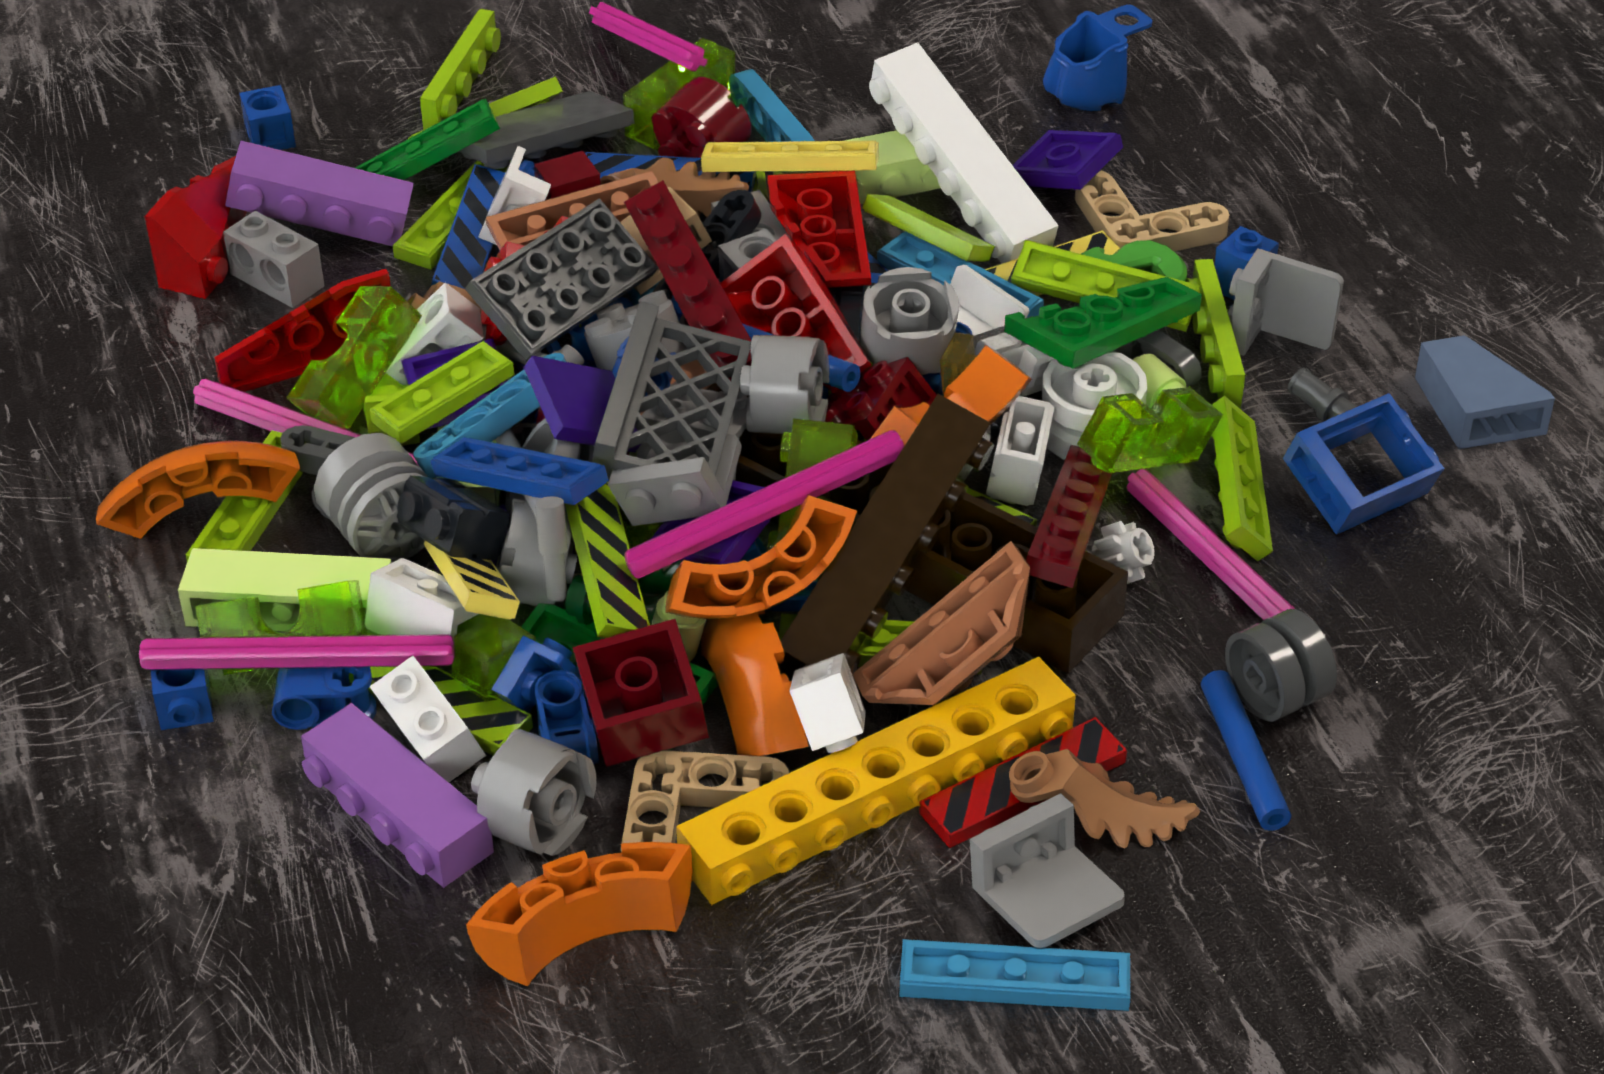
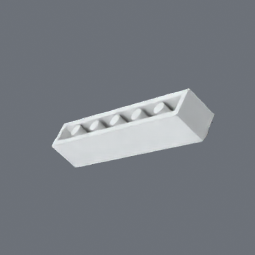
(960, 153)

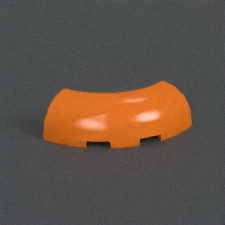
(982, 388)
(218, 466)
(770, 579)
(754, 692)
(580, 902)

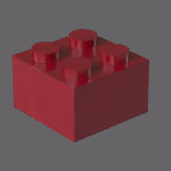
(641, 692)

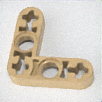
(1194, 223)
(682, 787)

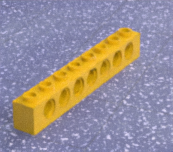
(874, 779)

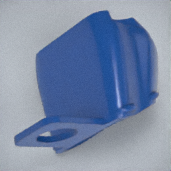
(1092, 59)

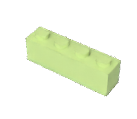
(897, 169)
(271, 576)

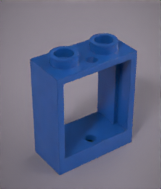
(1332, 488)

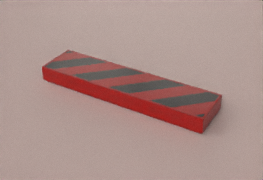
(987, 796)

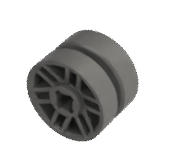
(1281, 664)

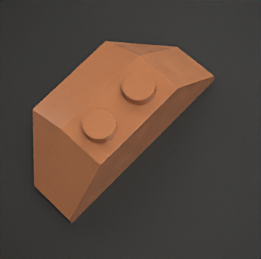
(531, 221)
(953, 637)

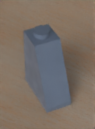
(1480, 394)

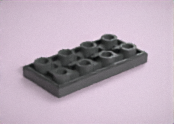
(550, 125)
(561, 279)

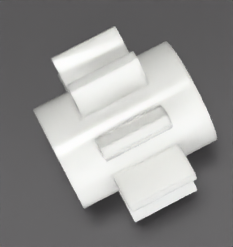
(1126, 548)

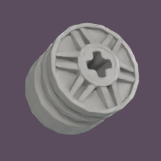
(361, 495)

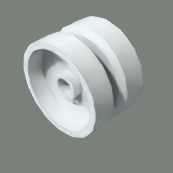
(1079, 391)

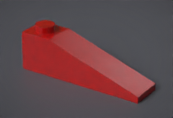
(824, 222)
(188, 233)
(788, 298)
(293, 340)

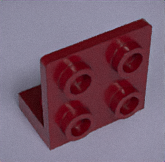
(876, 395)

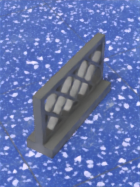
(634, 380)

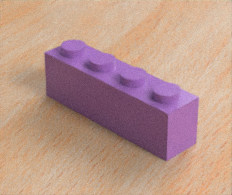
(318, 193)
(396, 795)

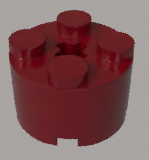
(699, 116)

